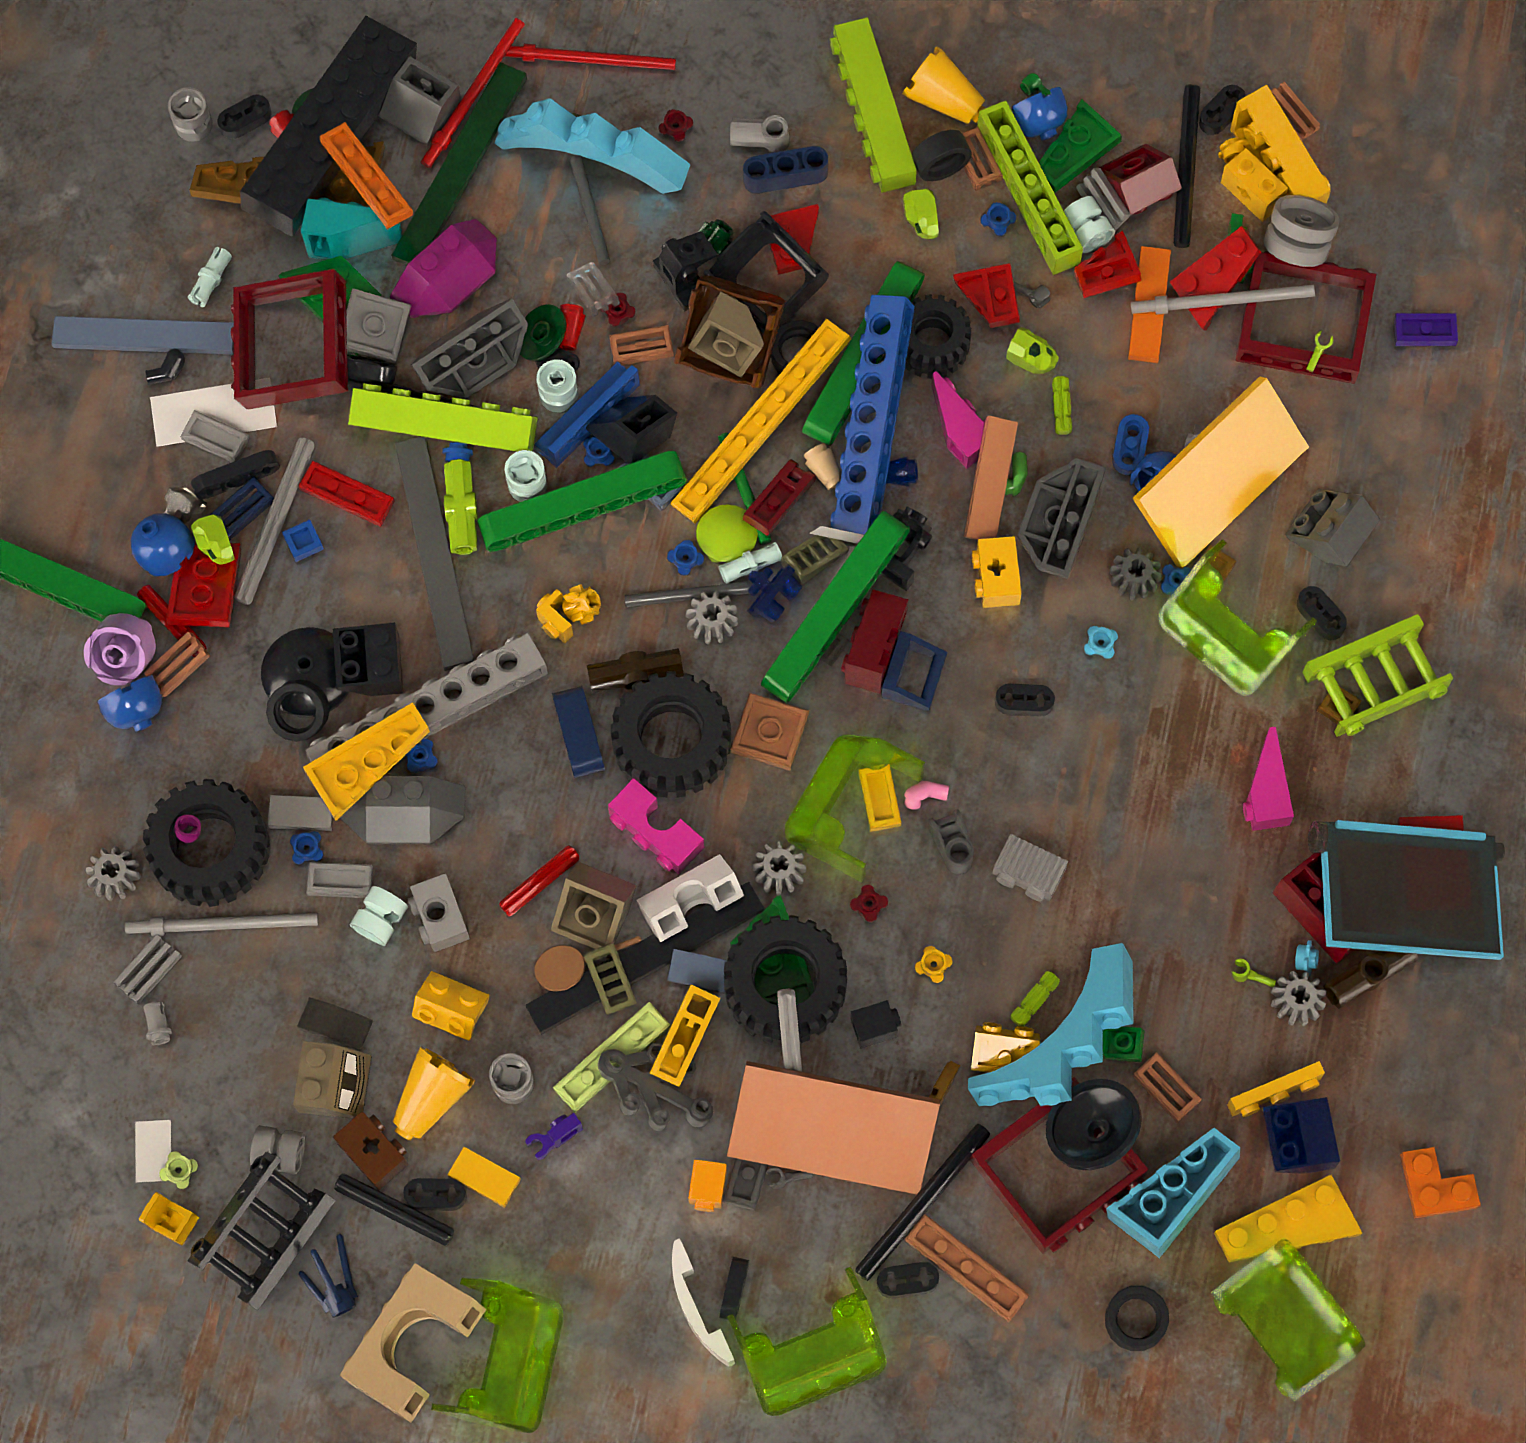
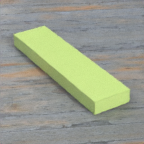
(630, 1038)

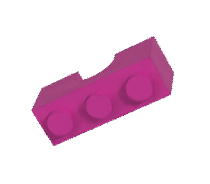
(673, 846)

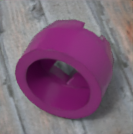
(182, 825)

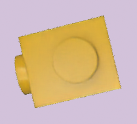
(553, 623)
(168, 1218)

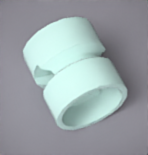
(1088, 224)
(557, 385)
(525, 475)
(378, 916)

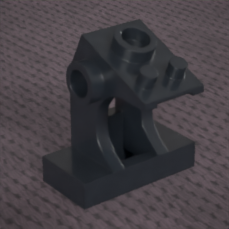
(679, 264)
(918, 538)

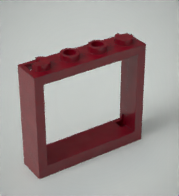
(334, 333)
(1296, 359)
(1083, 1218)

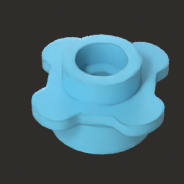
(1101, 633)
(1306, 957)

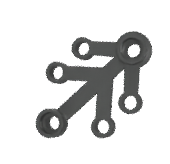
(650, 1087)

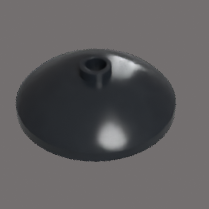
(283, 665)
(1094, 1109)

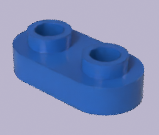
(1129, 446)

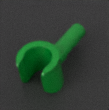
(1031, 83)

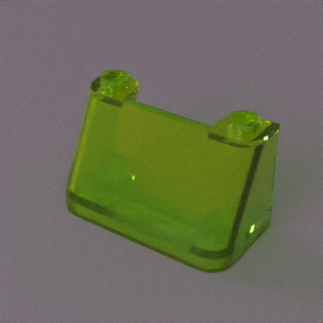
(1290, 1318)

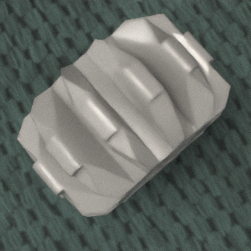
(720, 609)
(776, 857)
(125, 871)
(1310, 998)

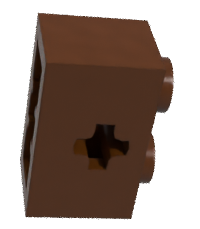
(377, 1167)

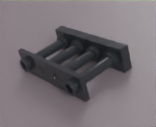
(293, 1233)

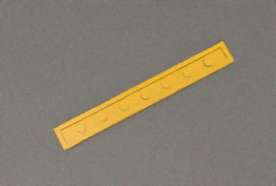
(760, 421)

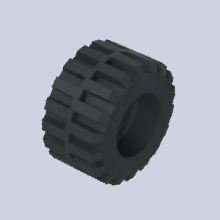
(944, 357)

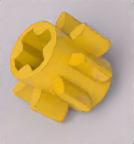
(581, 604)

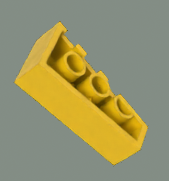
(1278, 145)

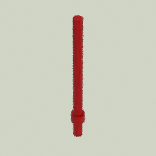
(530, 52)
(442, 138)

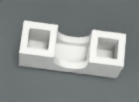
(707, 883)

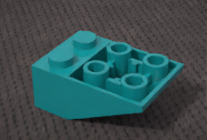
(344, 230)

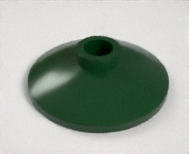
(544, 332)

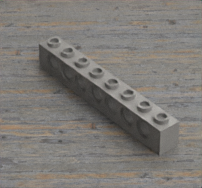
(473, 697)

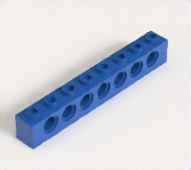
(882, 311)

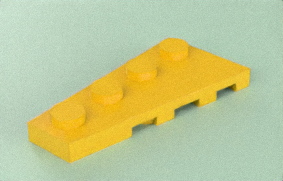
(357, 764)
(1303, 1218)

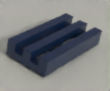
(249, 516)

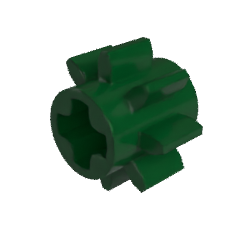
(718, 234)

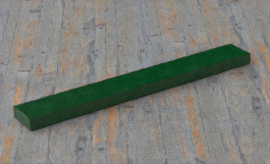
(460, 163)

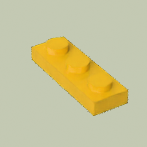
(1276, 1090)

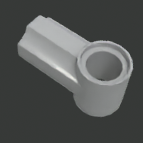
(757, 133)

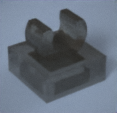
(185, 501)

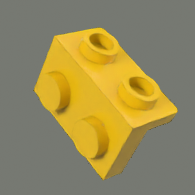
(449, 1005)

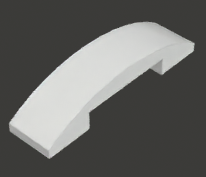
(713, 1342)

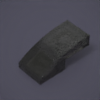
(335, 1023)

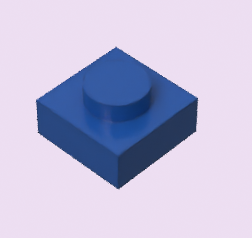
(302, 540)

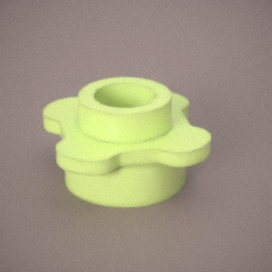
(174, 1161)

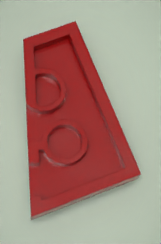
(1217, 272)

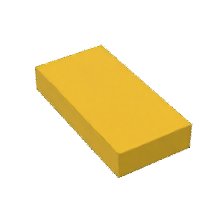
(879, 798)
(484, 1177)

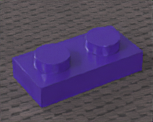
(1425, 329)

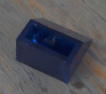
(1301, 1136)

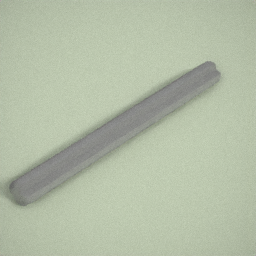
(274, 521)

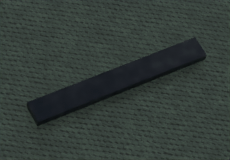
(645, 959)

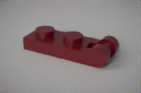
(778, 497)

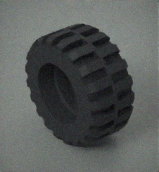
(664, 696)
(223, 878)
(785, 938)

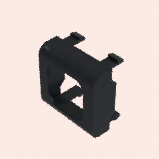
(748, 244)

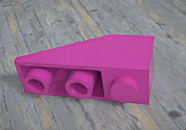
(958, 421)

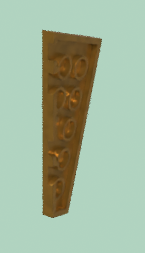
(225, 180)

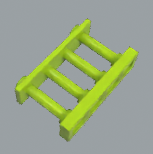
(1378, 645)

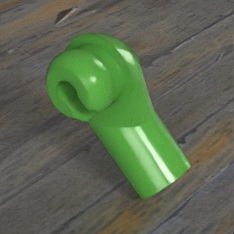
(1019, 475)

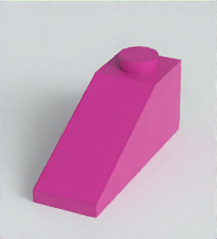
(1269, 797)

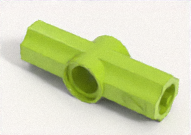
(460, 507)

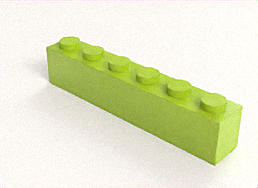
(874, 105)
(441, 419)

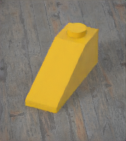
(684, 1035)

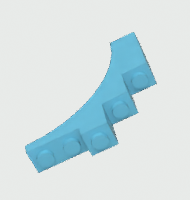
(591, 136)
(1075, 1043)

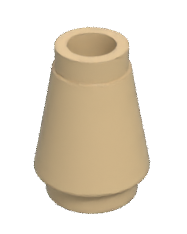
(823, 465)

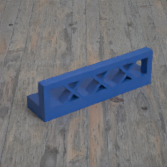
(571, 428)

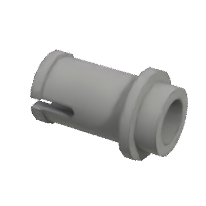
(157, 1023)

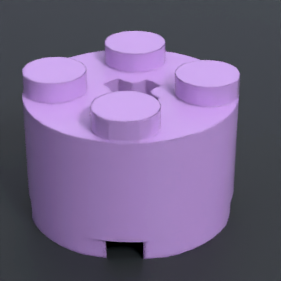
(120, 648)

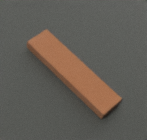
(990, 478)
(966, 1268)

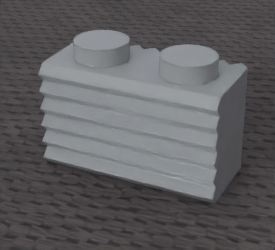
(1029, 868)

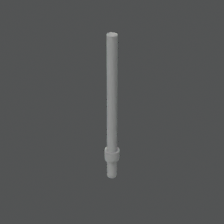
(1163, 304)
(160, 926)

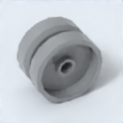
(1301, 230)

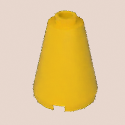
(945, 88)
(429, 1093)

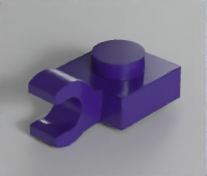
(561, 1131)

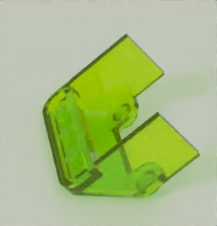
(1218, 635)
(810, 823)
(517, 1361)
(816, 1361)

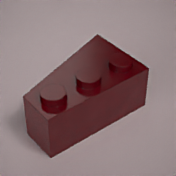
(874, 640)
(1303, 897)

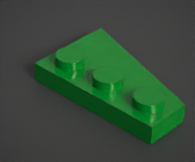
(1079, 145)

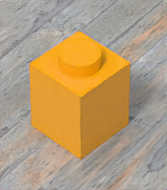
(707, 1185)

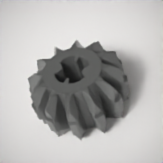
(1138, 563)

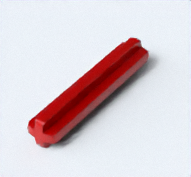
(159, 608)
(539, 880)

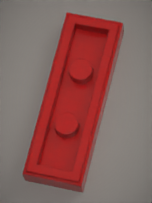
(346, 493)

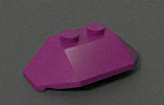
(448, 270)

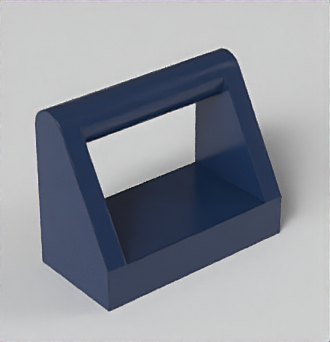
(890, 690)

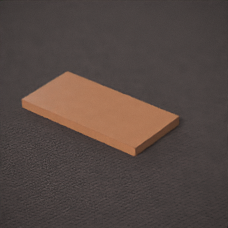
(833, 1127)

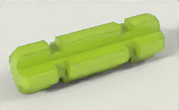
(1062, 405)
(1035, 999)

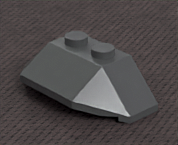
(473, 352)
(1060, 515)
(406, 810)

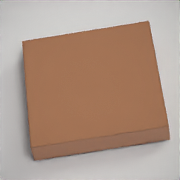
(770, 731)

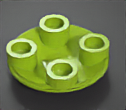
(725, 534)

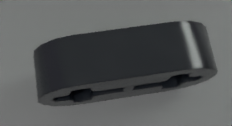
(1217, 105)
(244, 116)
(371, 369)
(1326, 608)
(1024, 707)
(434, 1202)
(906, 1272)
(734, 1287)

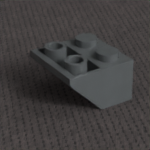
(419, 101)
(1333, 525)

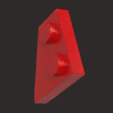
(800, 226)
(1108, 268)
(991, 293)

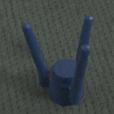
(338, 1299)

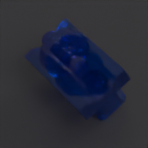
(781, 582)

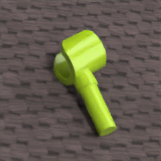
(1318, 351)
(1250, 974)

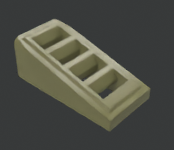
(822, 563)
(602, 952)

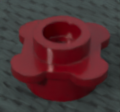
(676, 117)
(619, 317)
(869, 912)

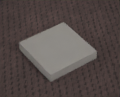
(375, 325)

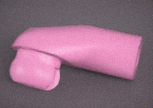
(924, 790)

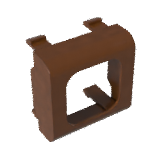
(700, 301)

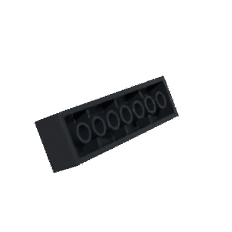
(347, 92)

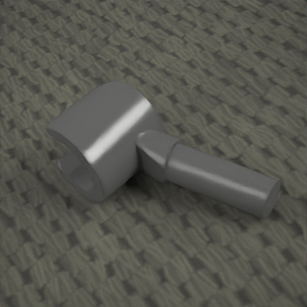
(1038, 297)
(786, 1177)

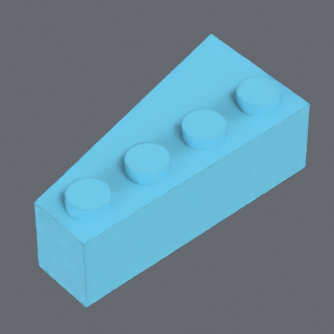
(1170, 1198)

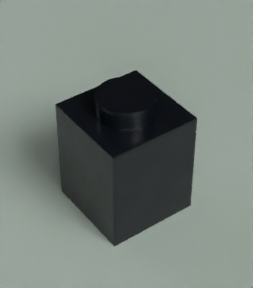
(875, 1024)

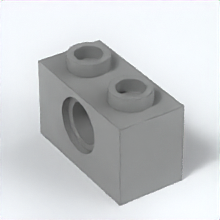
(432, 895)

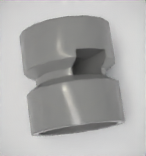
(190, 114)
(511, 1078)
(286, 1146)

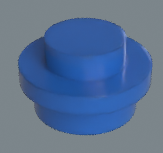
(457, 451)

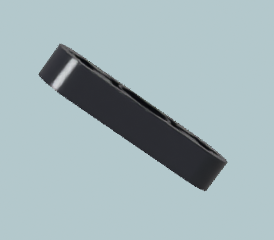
(235, 474)

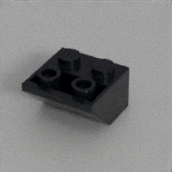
(634, 426)
(368, 659)

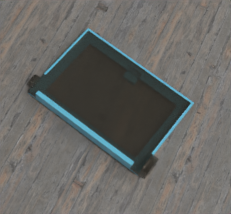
(1410, 888)

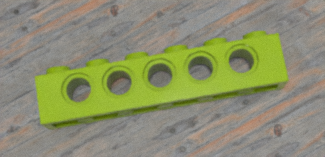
(1030, 188)

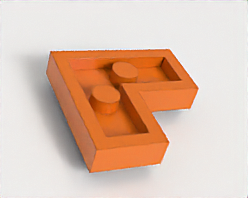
(1429, 1192)

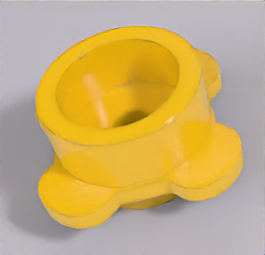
(1232, 148)
(930, 955)

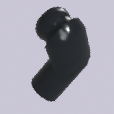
(561, 354)
(169, 370)

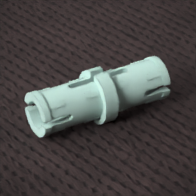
(209, 277)
(750, 562)

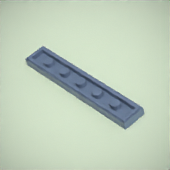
(142, 335)

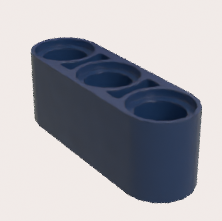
(774, 179)
(578, 732)

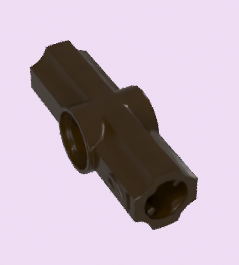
(632, 668)
(1356, 982)

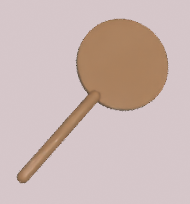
(564, 966)

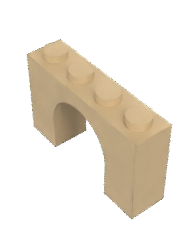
(416, 1299)

